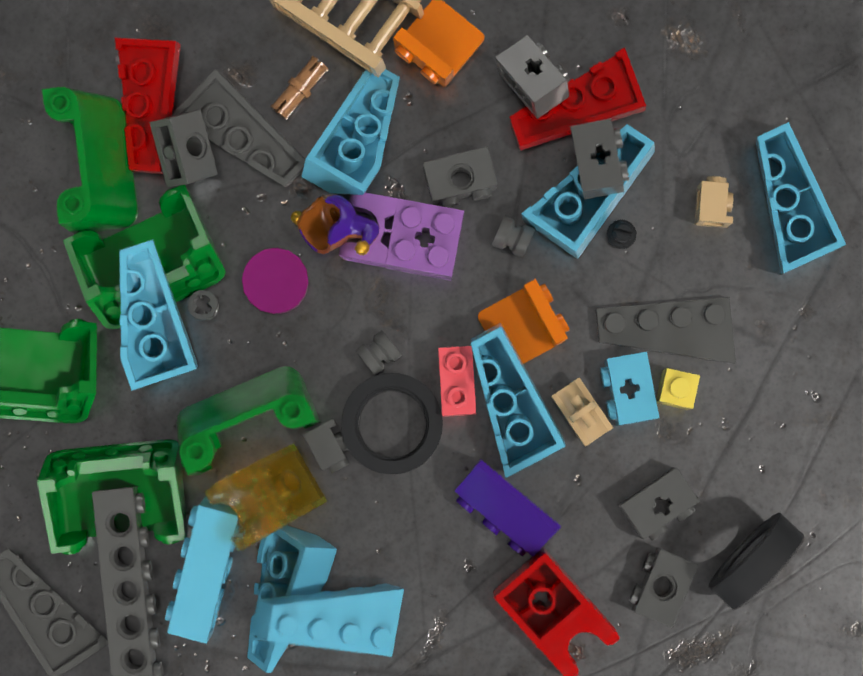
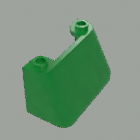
(108, 186)
(181, 243)
(48, 373)
(277, 390)
(75, 473)

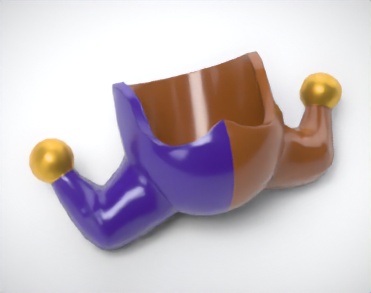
(332, 223)

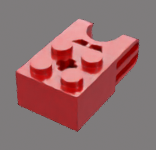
(560, 618)

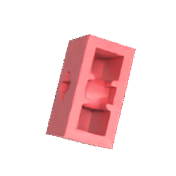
(457, 381)

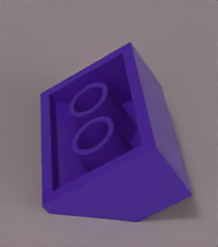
(505, 510)

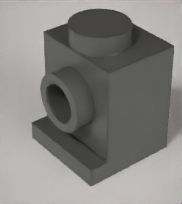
(327, 446)

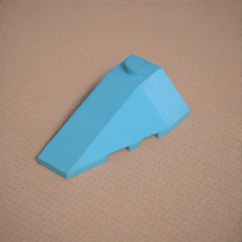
(355, 139)
(291, 565)

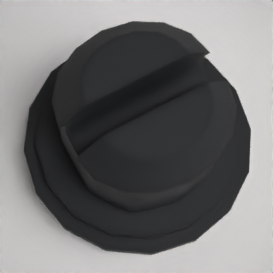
(621, 234)

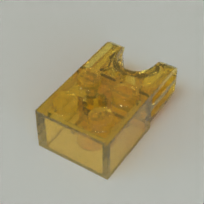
(268, 495)

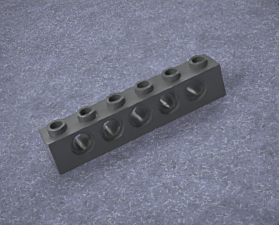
(113, 574)

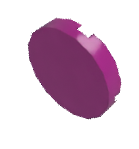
(275, 281)

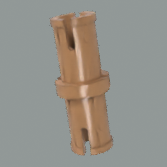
(299, 88)

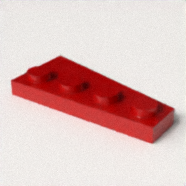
(148, 85)
(598, 95)

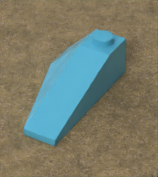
(151, 325)

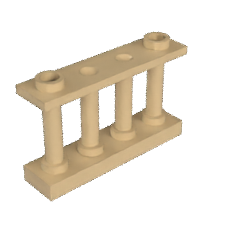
(343, 37)

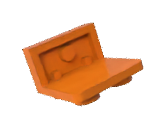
(438, 42)
(527, 320)

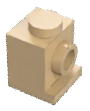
(713, 203)

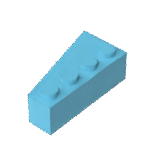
(796, 205)
(574, 221)
(517, 411)
(204, 571)
(338, 620)

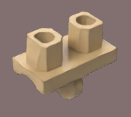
(582, 412)

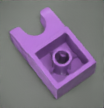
(399, 227)

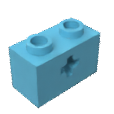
(643, 402)

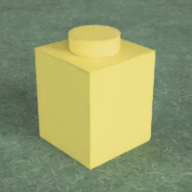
(677, 389)

